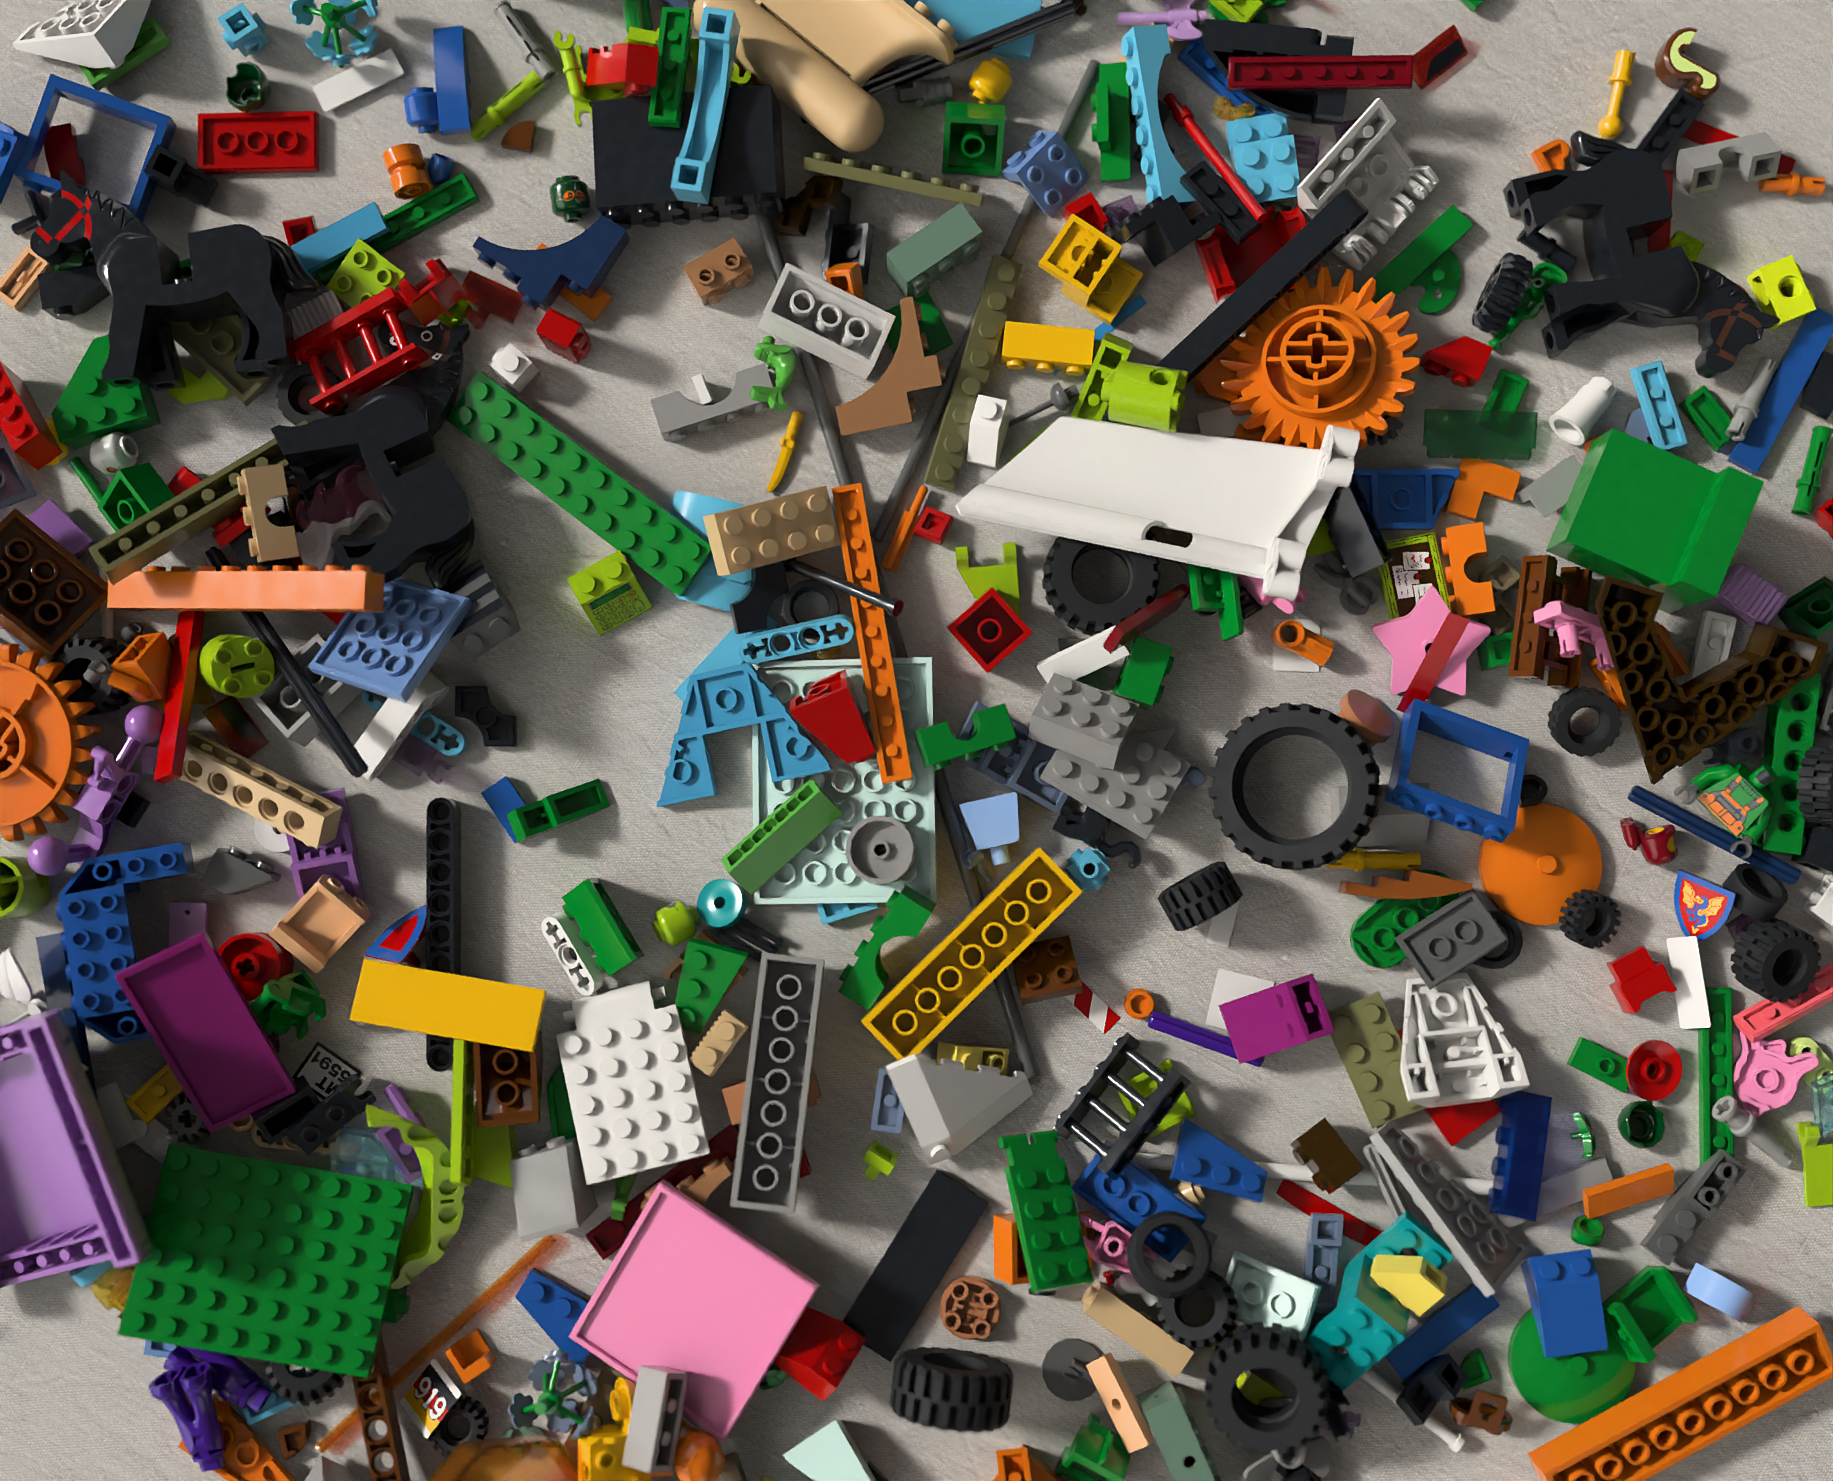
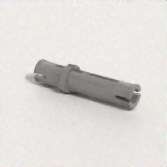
(543, 67)
(1747, 408)

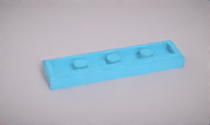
(723, 655)

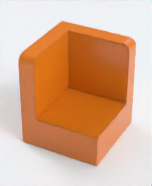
(471, 1355)

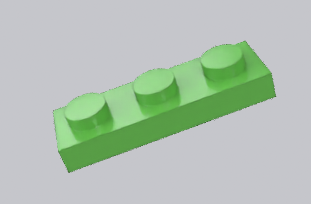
(148, 42)

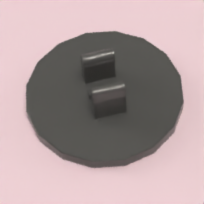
(1066, 1369)

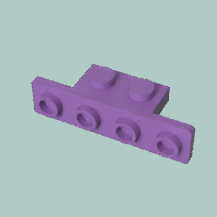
(405, 1156)

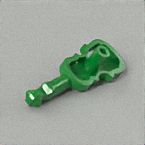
(1533, 300)

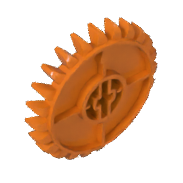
(1357, 372)
(38, 743)

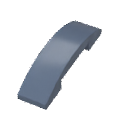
(1321, 1260)

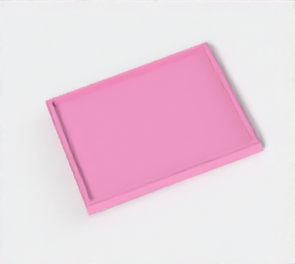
(695, 1301)

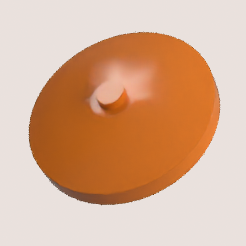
(1540, 864)

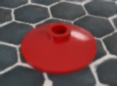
(1662, 1075)

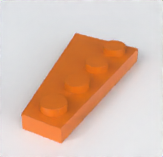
(245, 1452)

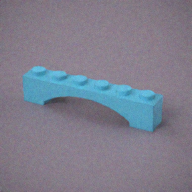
(1144, 52)
(698, 155)

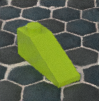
(1106, 361)

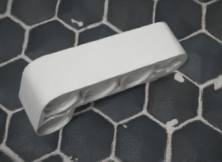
(394, 724)

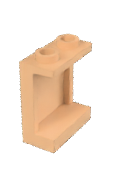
(320, 923)

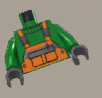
(1736, 799)

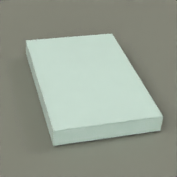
(1271, 1294)

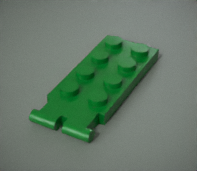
(1045, 1212)

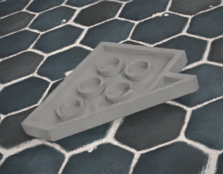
(1130, 793)

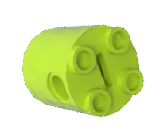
(1145, 395)
(251, 660)
(21, 888)

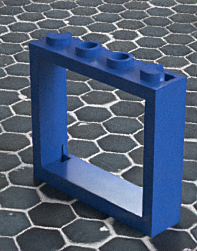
(61, 87)
(1473, 735)

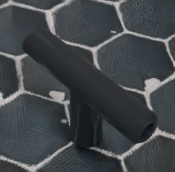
(33, 221)

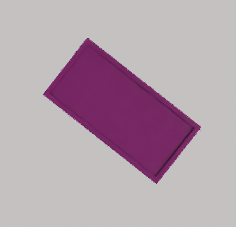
(206, 1031)

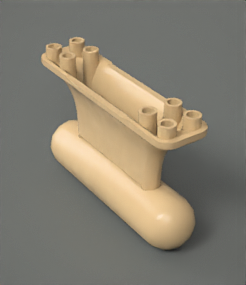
(827, 51)

